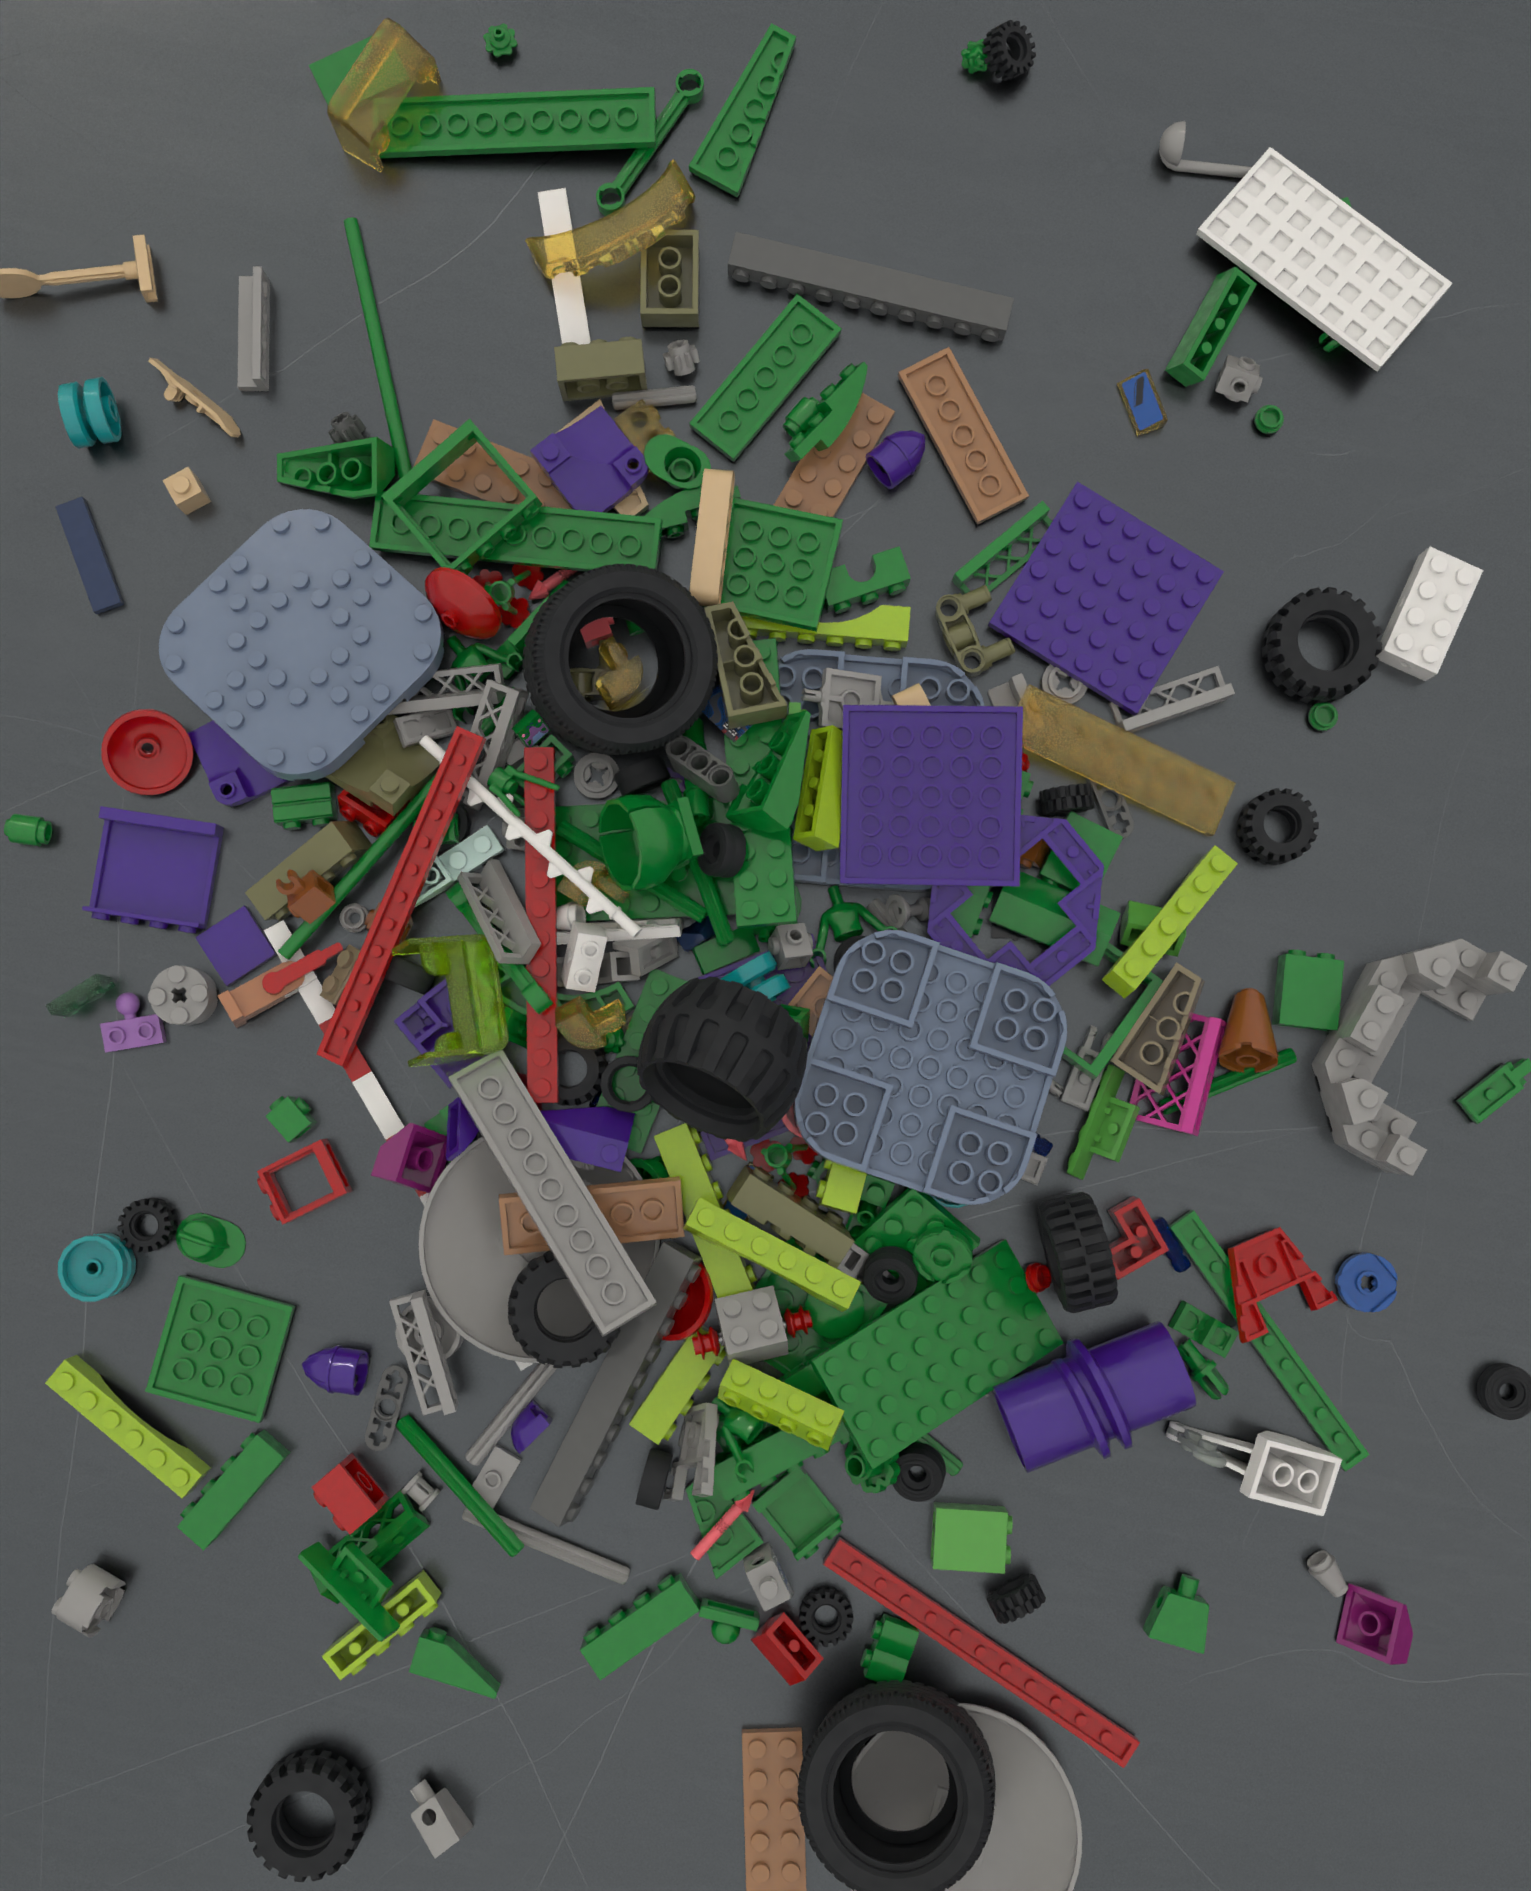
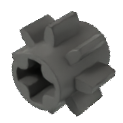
(346, 428)

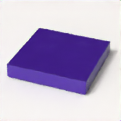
(236, 946)

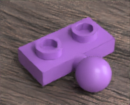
(131, 1030)

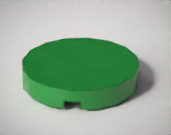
(942, 1255)

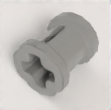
(420, 1491)

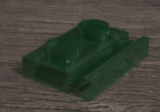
(80, 995)

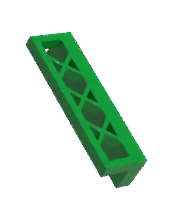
(999, 546)
(390, 1540)

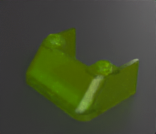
(472, 992)

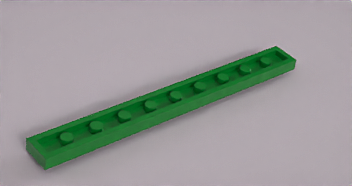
(1272, 1346)

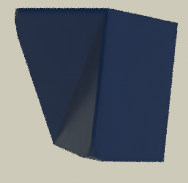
(696, 934)

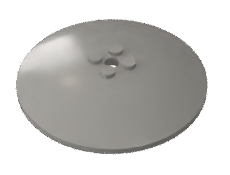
(467, 1263)
(1035, 1817)

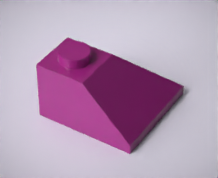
(412, 1158)
(1375, 1626)

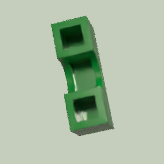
(889, 576)

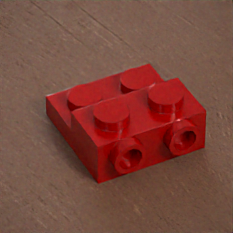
(374, 818)

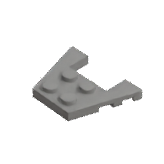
(697, 1450)

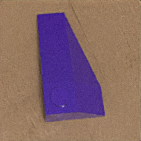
(592, 1134)

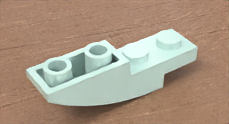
(464, 857)

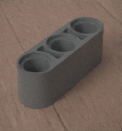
(702, 769)

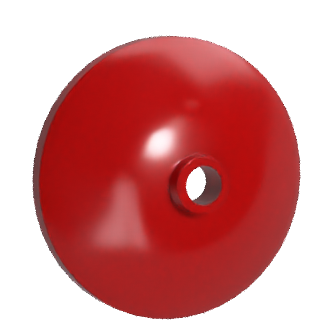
(463, 603)
(143, 770)
(695, 1310)

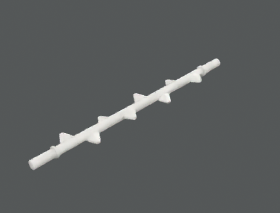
(542, 843)

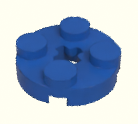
(1384, 1282)

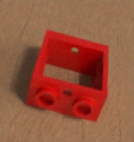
(331, 1168)

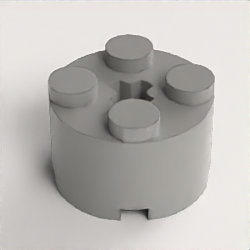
(166, 995)
(89, 1599)

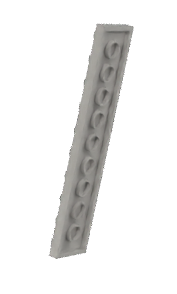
(552, 1192)

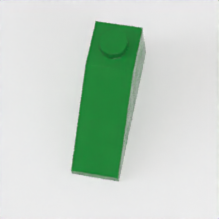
(446, 1661)

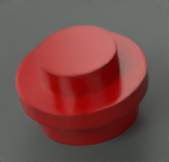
(1037, 1277)

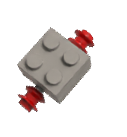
(751, 1327)

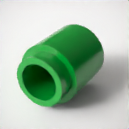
(800, 415)
(28, 830)

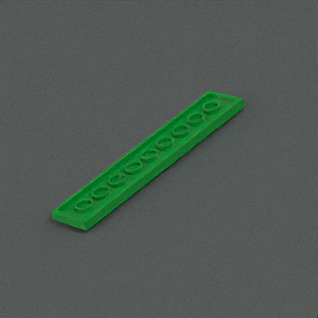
(523, 122)
(549, 540)
(766, 880)

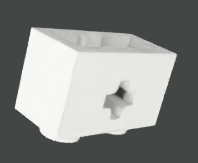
(583, 956)

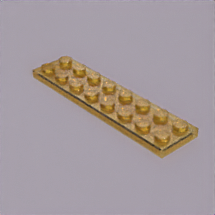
(1123, 761)

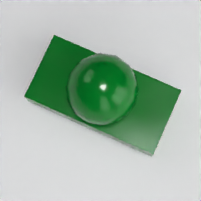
(728, 1619)

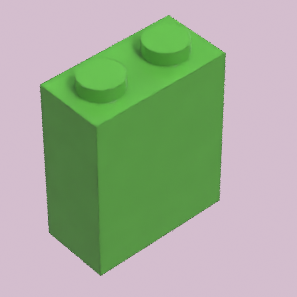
(970, 1537)

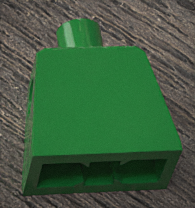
(1179, 1616)

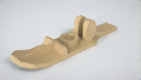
(179, 387)

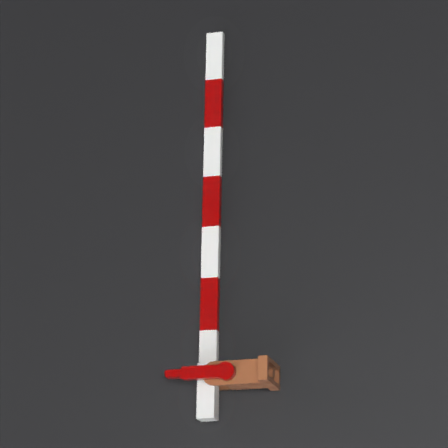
(299, 976)

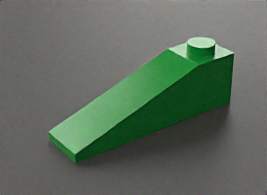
(341, 469)
(775, 788)

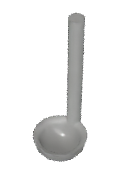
(1171, 151)

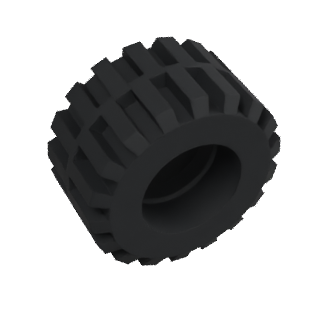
(1298, 816)
(591, 1083)

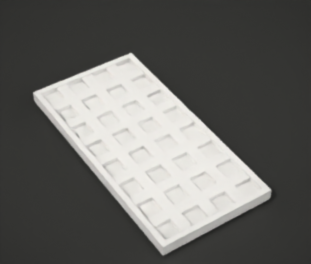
(1324, 259)

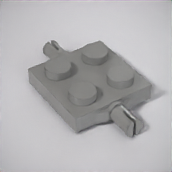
(841, 689)

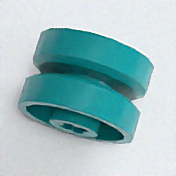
(89, 412)
(753, 975)
(79, 1271)

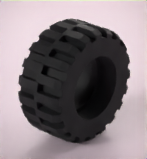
(1347, 619)
(1077, 1252)
(530, 1331)
(283, 1846)

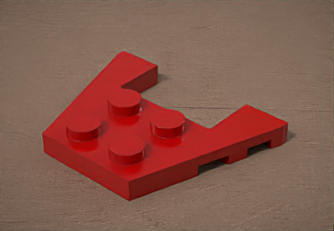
(1265, 1268)

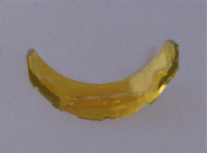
(619, 233)

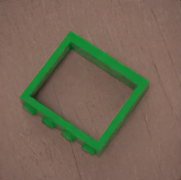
(434, 465)
(1092, 1070)

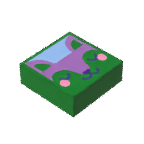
(531, 729)

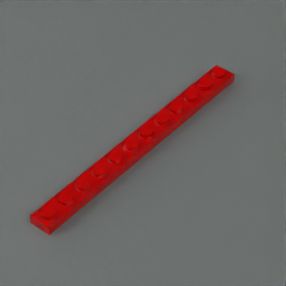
(401, 896)
(542, 913)
(981, 1652)

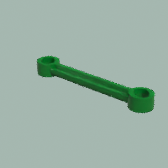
(642, 155)
(519, 974)

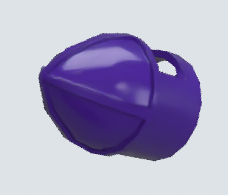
(898, 456)
(336, 1369)

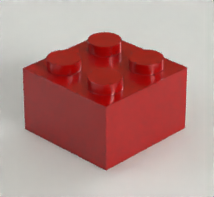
(349, 1494)

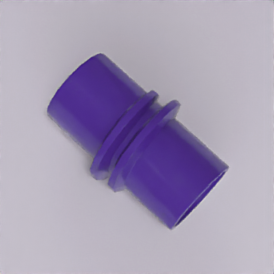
(1094, 1396)

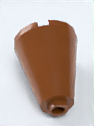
(1248, 1035)

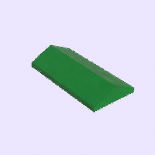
(1036, 915)

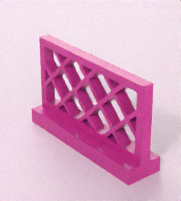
(1199, 1083)

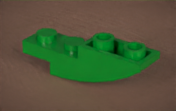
(835, 410)
(679, 508)

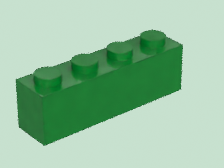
(1210, 327)
(233, 1489)
(640, 1625)

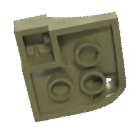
(385, 771)

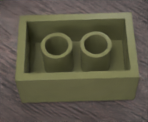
(671, 281)
(600, 368)

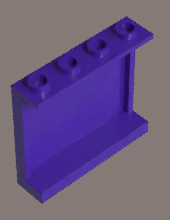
(155, 869)

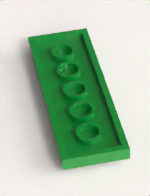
(765, 377)
(626, 1081)

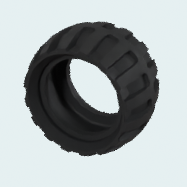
(723, 1059)

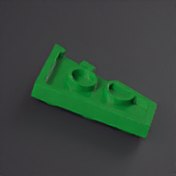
(735, 1542)

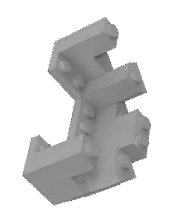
(1369, 1022)

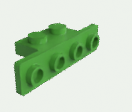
(1106, 1127)

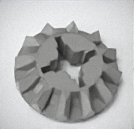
(1050, 683)
(583, 773)

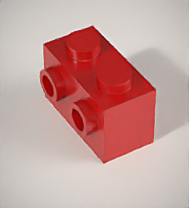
(787, 1649)

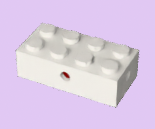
(1428, 613)

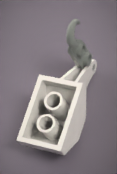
(1278, 1470)

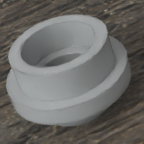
(345, 916)

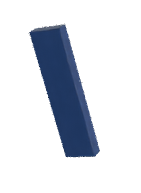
(89, 555)

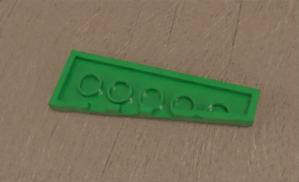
(735, 134)

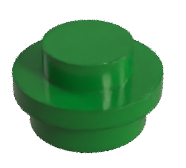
(1269, 419)
(1323, 716)

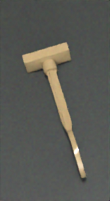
(23, 283)

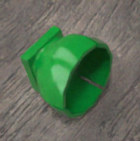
(659, 842)

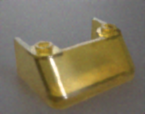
(376, 89)

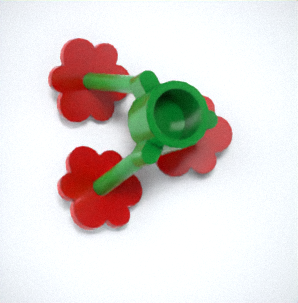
(512, 609)
(776, 1156)

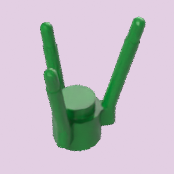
(504, 781)

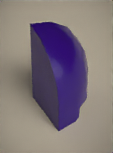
(529, 1426)

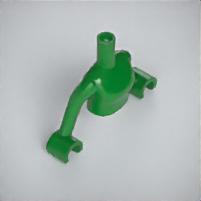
(474, 656)
(844, 922)
(742, 1425)

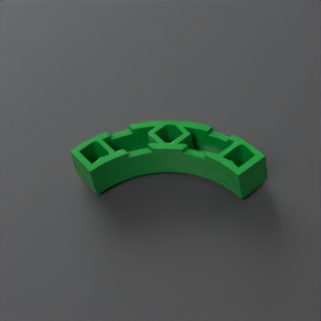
(514, 998)

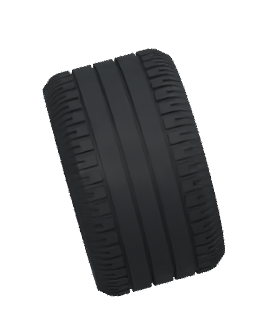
(682, 646)
(882, 1858)

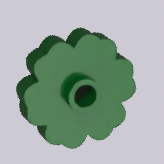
(870, 1480)

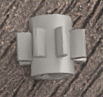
(681, 357)

